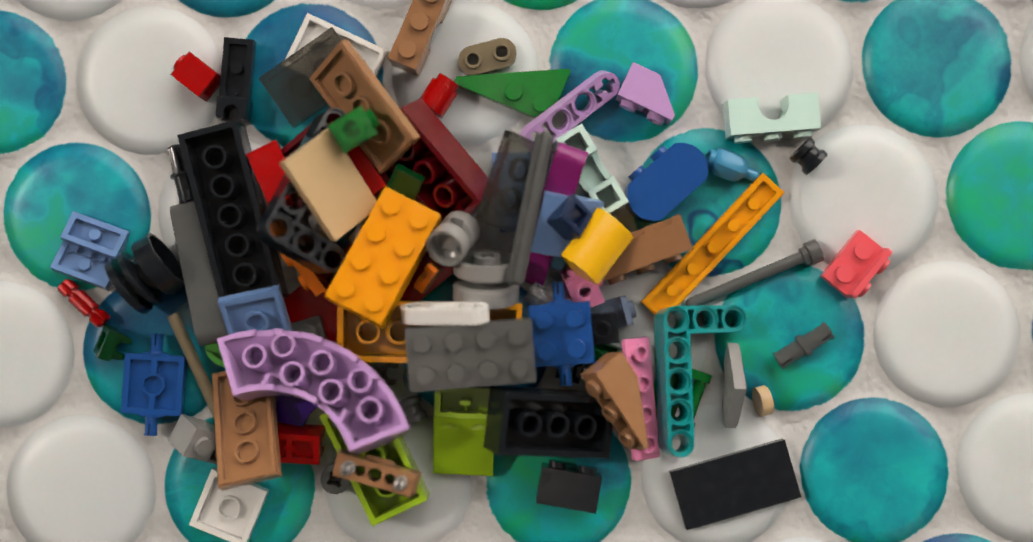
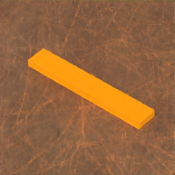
(714, 245)

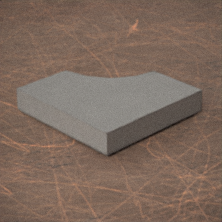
(734, 385)

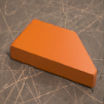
(428, 277)

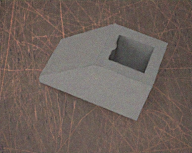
(194, 439)

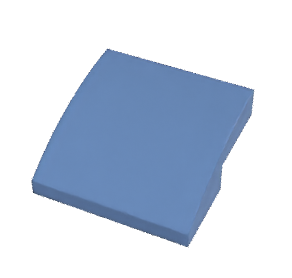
(545, 238)
(87, 248)

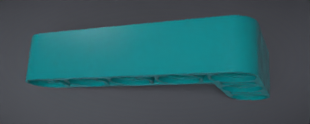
(682, 367)

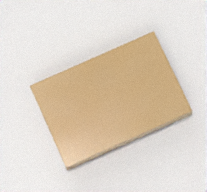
(329, 184)

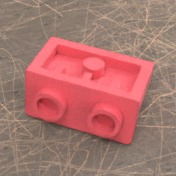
(856, 265)

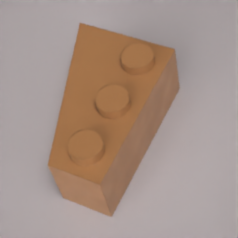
(651, 244)

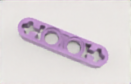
(567, 105)

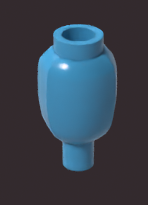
(729, 165)

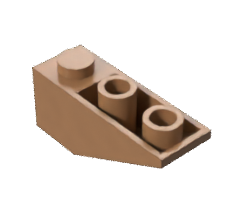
(618, 393)

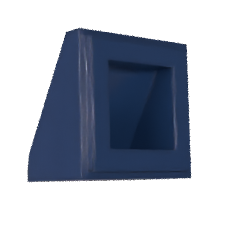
(570, 218)

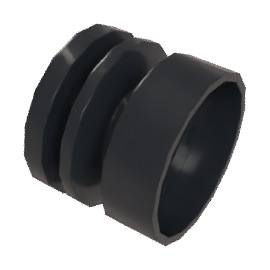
(144, 275)

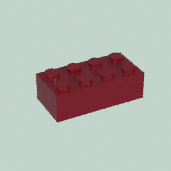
(451, 174)

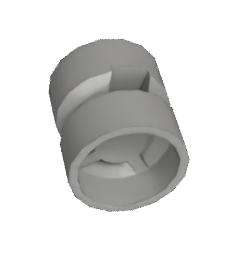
(453, 238)

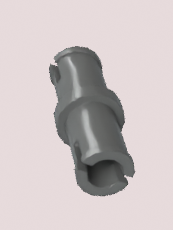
(803, 345)

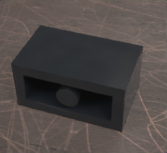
(569, 486)

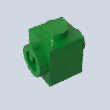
(354, 128)

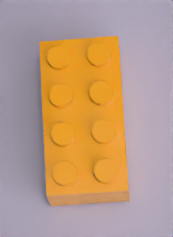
(383, 258)

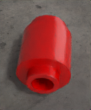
(440, 94)

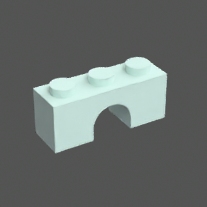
(798, 117)
(595, 179)

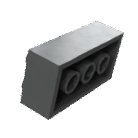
(470, 355)

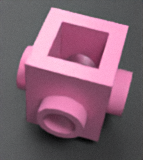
(580, 289)

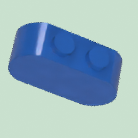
(665, 182)

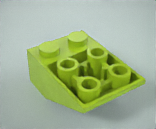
(460, 432)

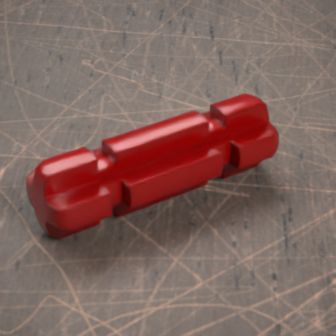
(83, 303)

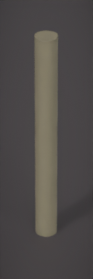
(192, 359)

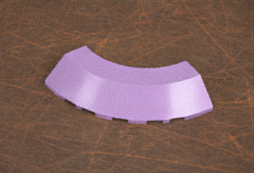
(317, 371)

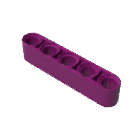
(562, 179)

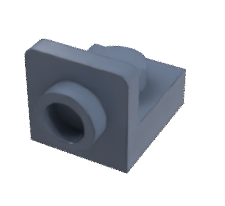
(624, 308)

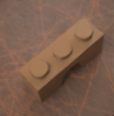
(415, 35)

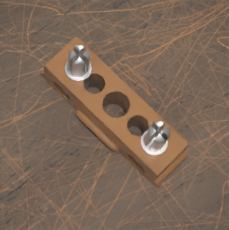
(405, 480)

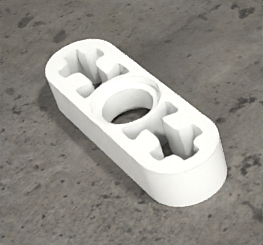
(444, 313)

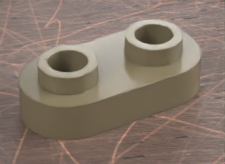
(487, 56)

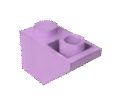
(645, 92)

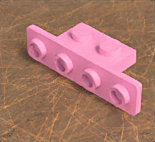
(638, 355)

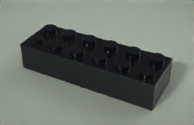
(230, 208)

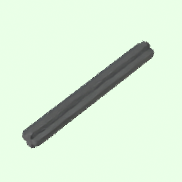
(529, 208)

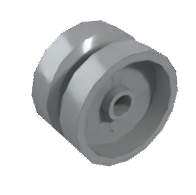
(483, 279)

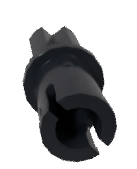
(179, 174)

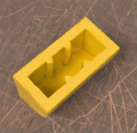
(597, 247)

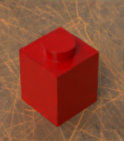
(196, 76)

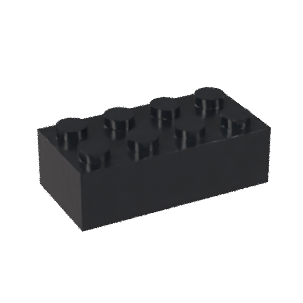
(546, 423)

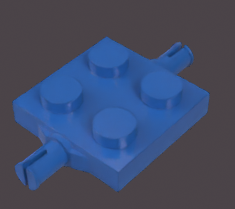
(562, 333)
(154, 384)

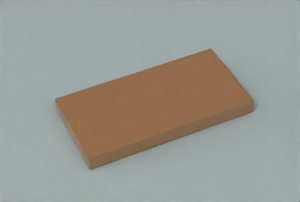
(348, 84)
(244, 437)

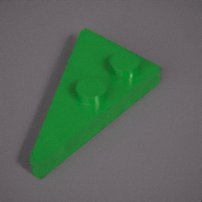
(521, 91)

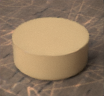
(762, 400)

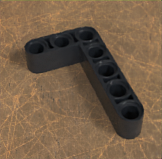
(289, 219)

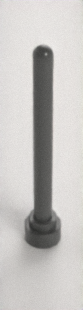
(808, 254)

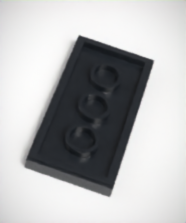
(735, 484)

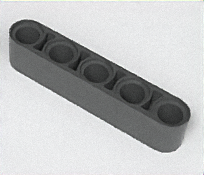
(197, 274)

